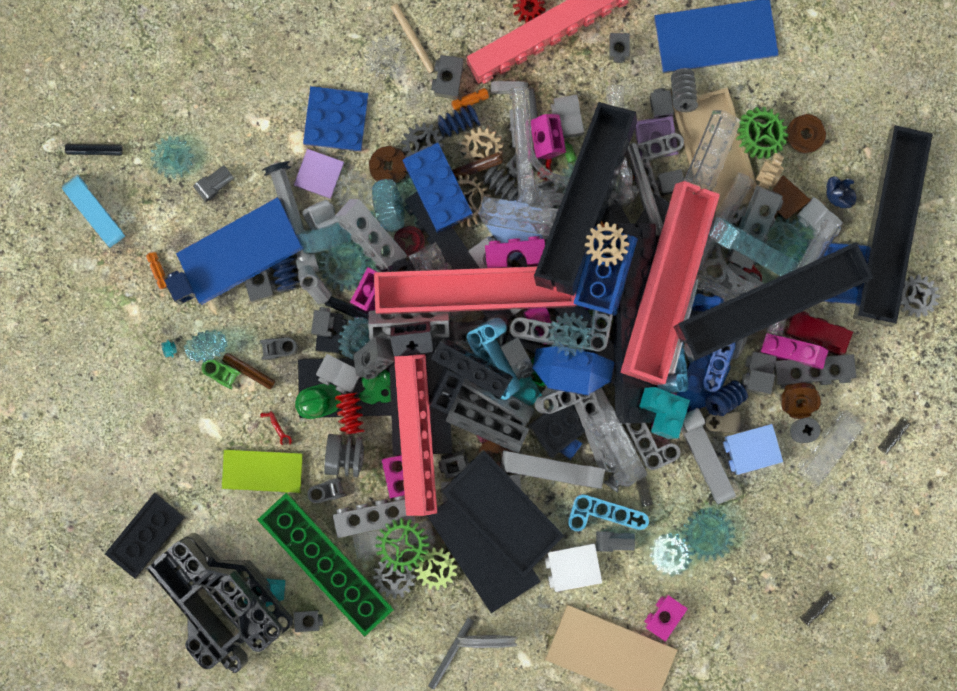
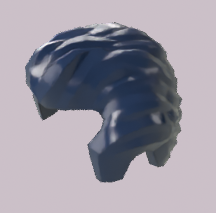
(840, 192)

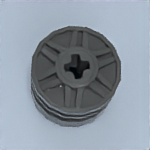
(343, 455)

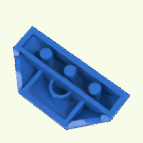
(572, 373)
(696, 373)

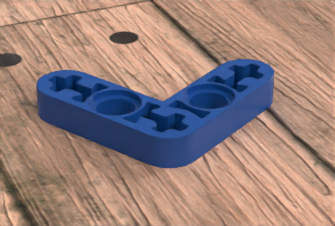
(726, 357)

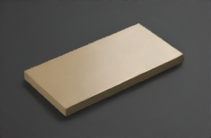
(691, 128)
(609, 653)

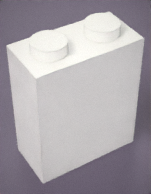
(573, 567)

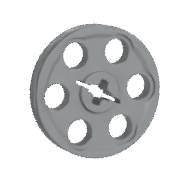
(487, 641)

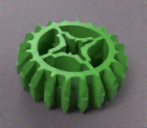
(774, 141)
(407, 528)

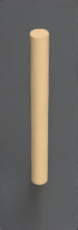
(412, 37)

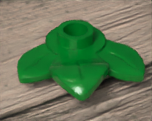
(374, 387)

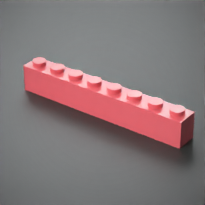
(415, 435)

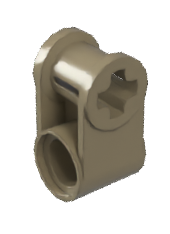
(728, 423)

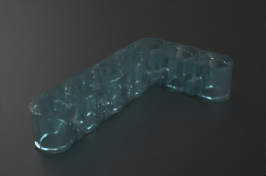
(753, 248)

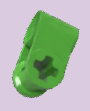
(221, 373)

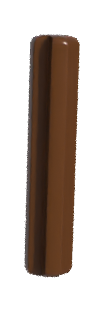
(478, 165)
(248, 371)

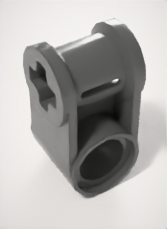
(276, 348)
(328, 490)

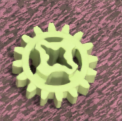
(442, 580)

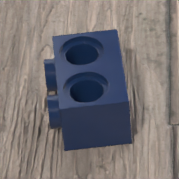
(179, 287)

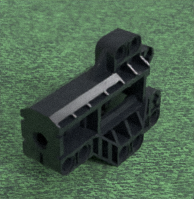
(209, 572)

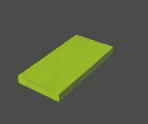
(262, 471)

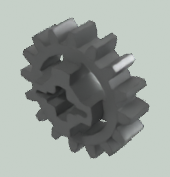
(411, 137)

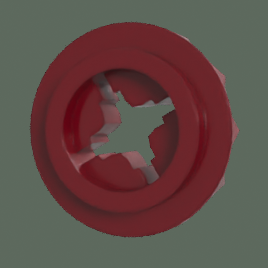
(405, 233)

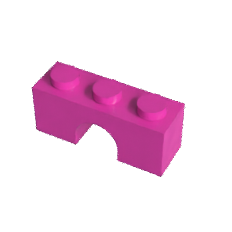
(498, 252)
(794, 350)

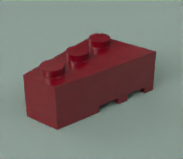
(819, 332)

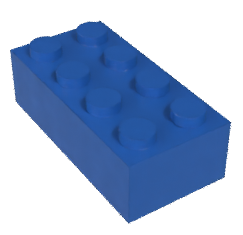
(437, 188)
(603, 286)

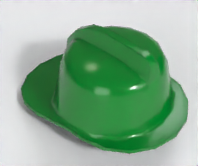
(317, 401)

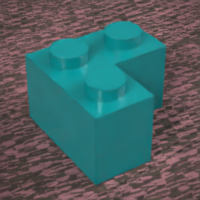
(669, 409)

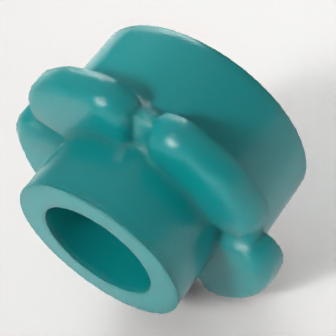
(168, 348)

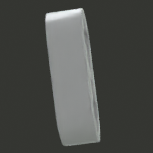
(503, 87)

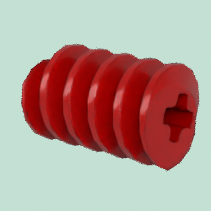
(349, 414)

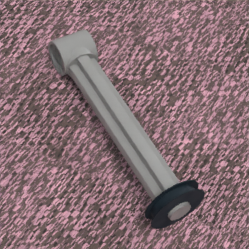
(285, 194)

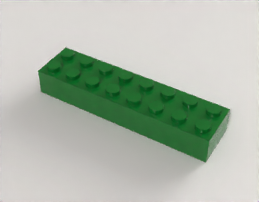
(325, 564)

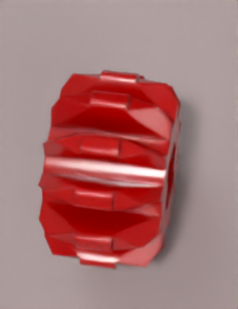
(521, 9)

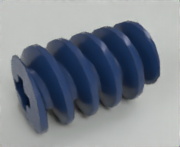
(458, 121)
(285, 275)
(726, 398)

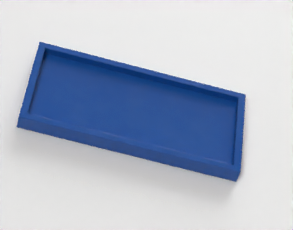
(716, 35)
(239, 251)

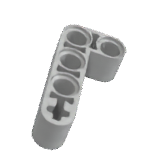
(660, 452)

